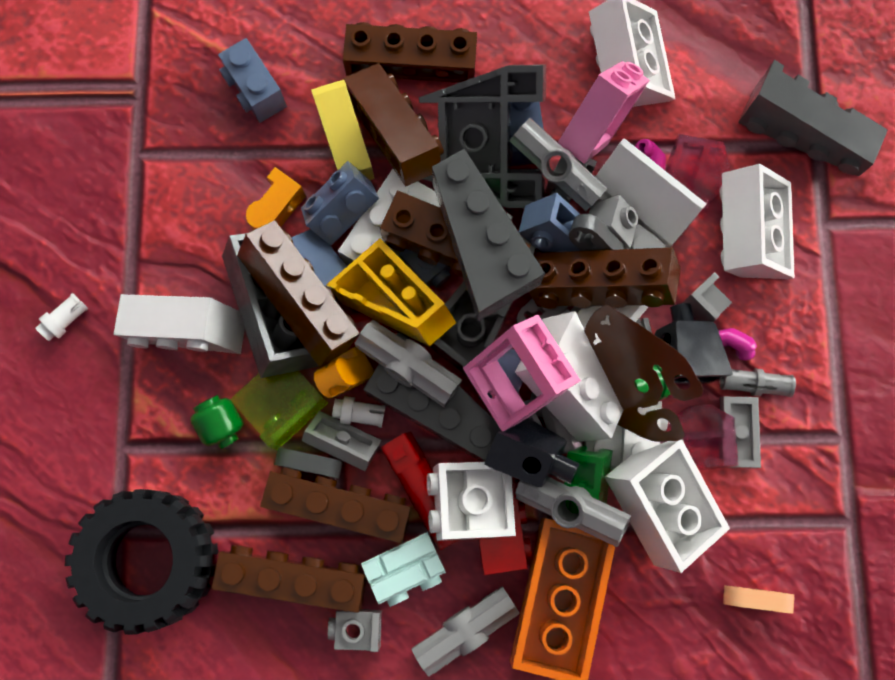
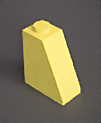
(342, 127)

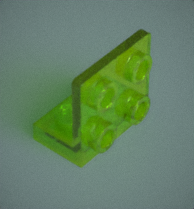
(278, 405)

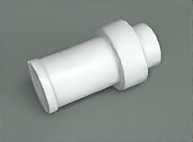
(56, 322)
(358, 412)

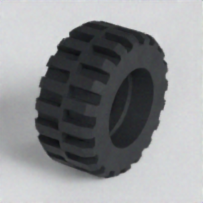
(95, 561)

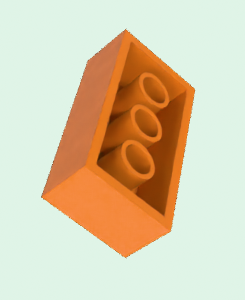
(562, 603)

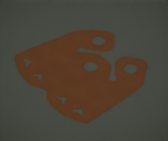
(630, 354)

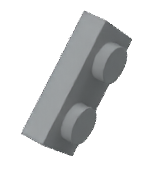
(747, 428)
(341, 440)

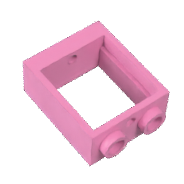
(603, 110)
(542, 360)

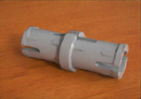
(759, 382)

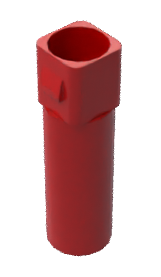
(412, 470)

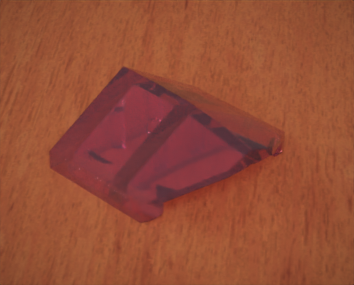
(698, 165)
(709, 436)

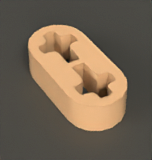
(758, 599)

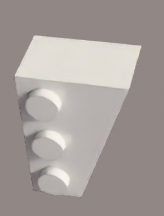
(368, 226)
(179, 322)
(591, 406)

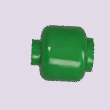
(216, 422)

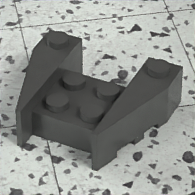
(477, 119)

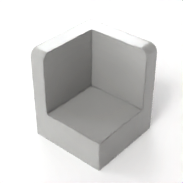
(708, 301)

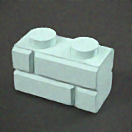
(403, 569)

